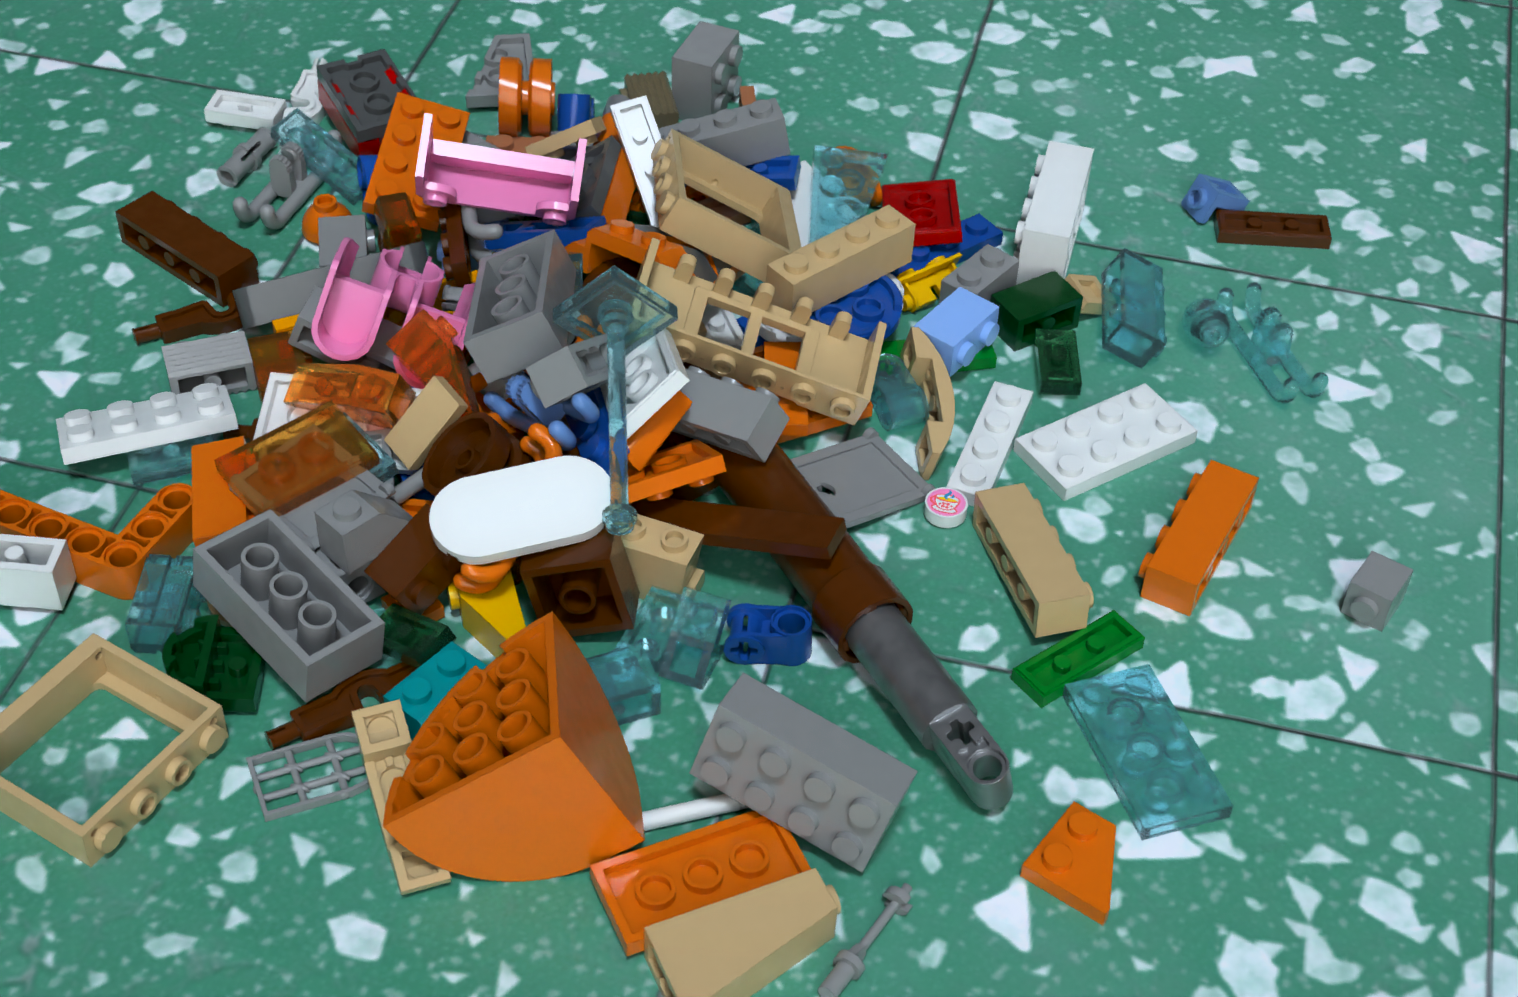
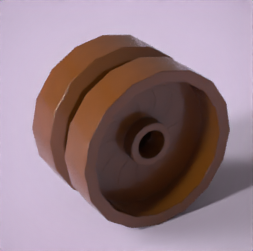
(470, 448)

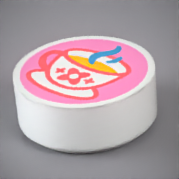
(945, 507)

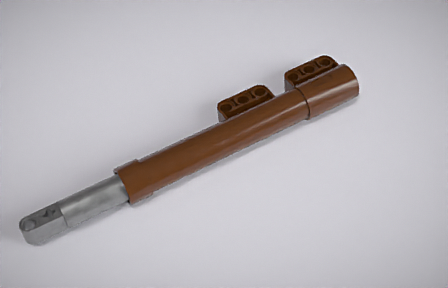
(862, 615)

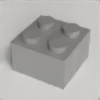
(706, 71)

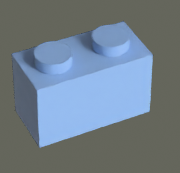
(961, 327)

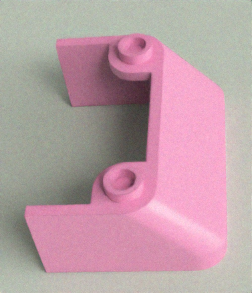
(498, 178)

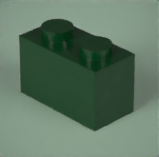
(1036, 304)

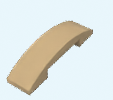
(932, 375)
(383, 745)

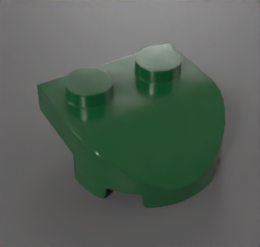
(216, 664)

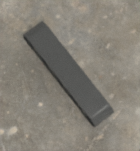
(288, 294)

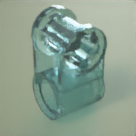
(896, 395)

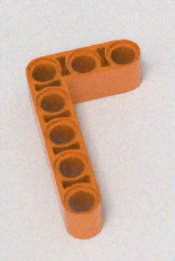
(102, 558)

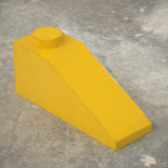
(489, 615)

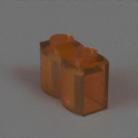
(396, 221)

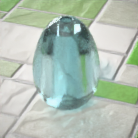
(1206, 323)

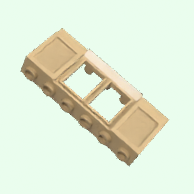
(832, 366)

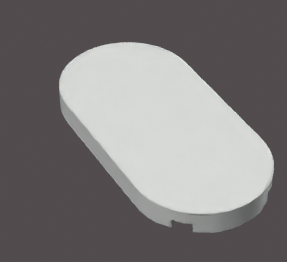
(520, 509)

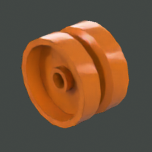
(524, 97)

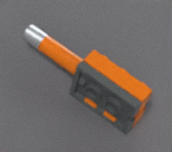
(606, 175)

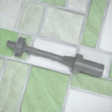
(849, 963)

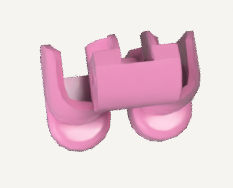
(353, 310)

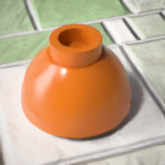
(323, 206)

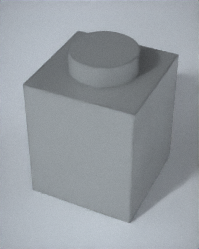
(1376, 591)

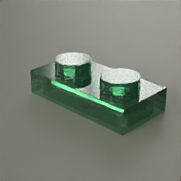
(1057, 362)
(413, 636)

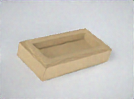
(425, 421)

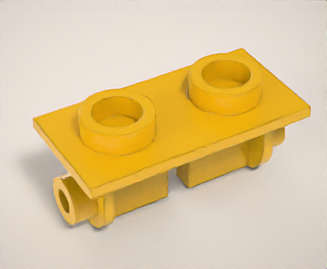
(919, 283)

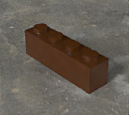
(186, 247)

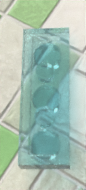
(322, 153)

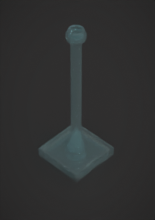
(630, 317)

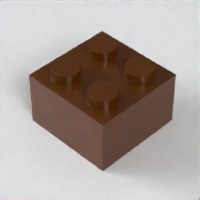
(584, 585)

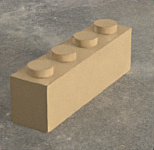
(843, 260)
(1032, 560)

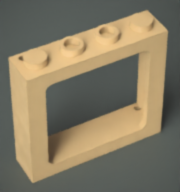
(685, 161)
(105, 666)

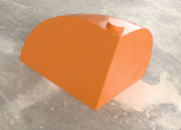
(519, 769)

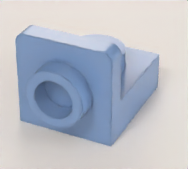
(1212, 194)

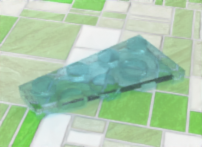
(841, 187)

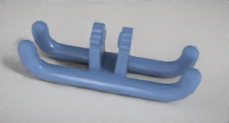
(521, 393)

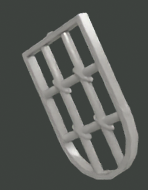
(296, 768)

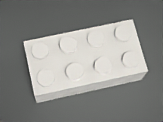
(1052, 211)

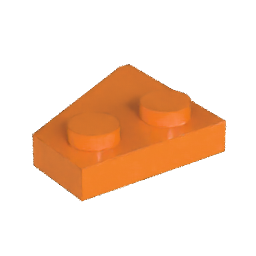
(1076, 862)

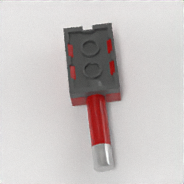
(361, 98)

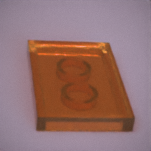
(297, 461)

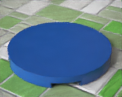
(868, 306)

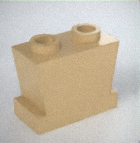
(663, 556)

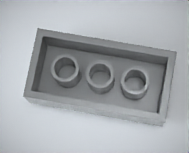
(514, 306)
(288, 604)
(802, 771)

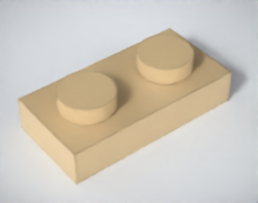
(553, 145)

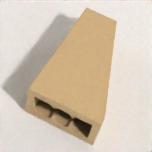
(742, 940)

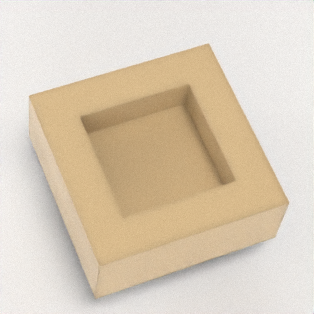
(1091, 291)

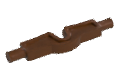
(189, 322)
(333, 711)

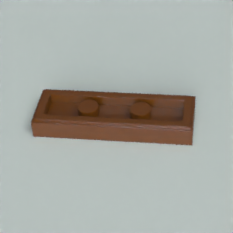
(1272, 229)

